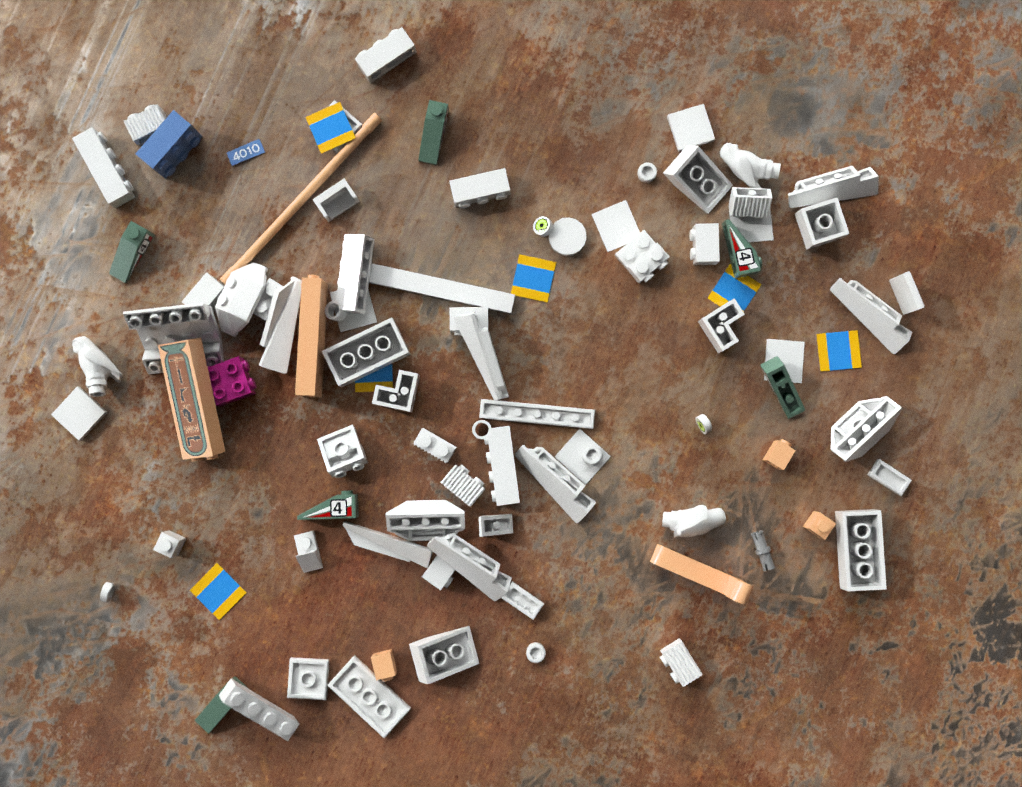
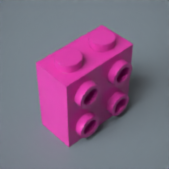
(231, 381)

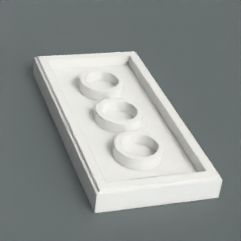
(369, 696)

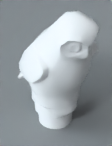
(748, 166)
(95, 366)
(693, 521)

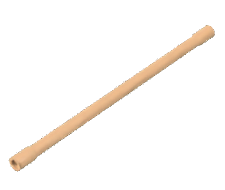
(367, 128)

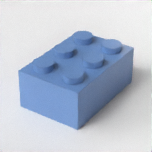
(169, 144)

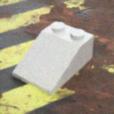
(698, 178)
(443, 654)

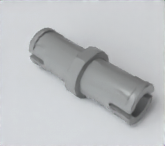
(763, 550)

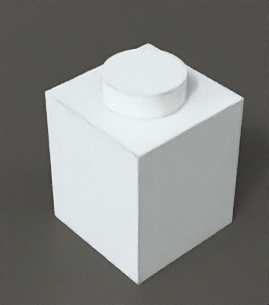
(169, 544)

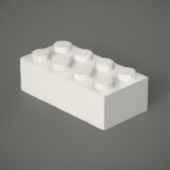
(366, 352)
(860, 550)

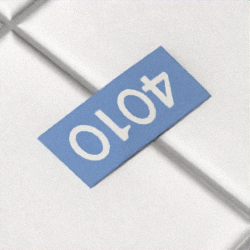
(245, 152)

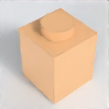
(779, 454)
(819, 525)
(384, 665)

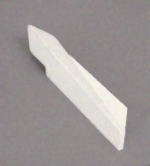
(839, 184)
(873, 313)
(280, 326)
(483, 353)
(557, 481)
(388, 544)
(472, 564)

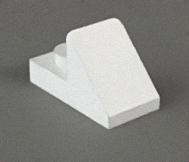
(495, 525)
(308, 551)

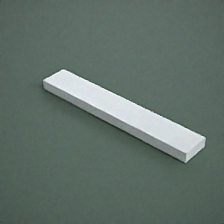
(537, 413)

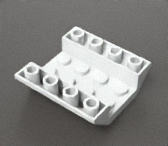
(176, 324)

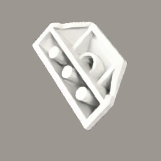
(240, 297)
(863, 427)
(425, 519)

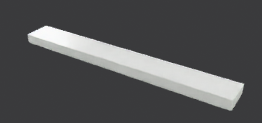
(441, 288)

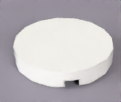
(567, 236)

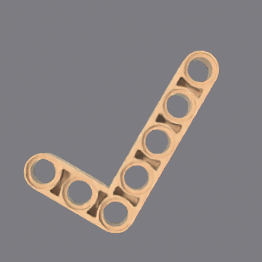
(702, 574)

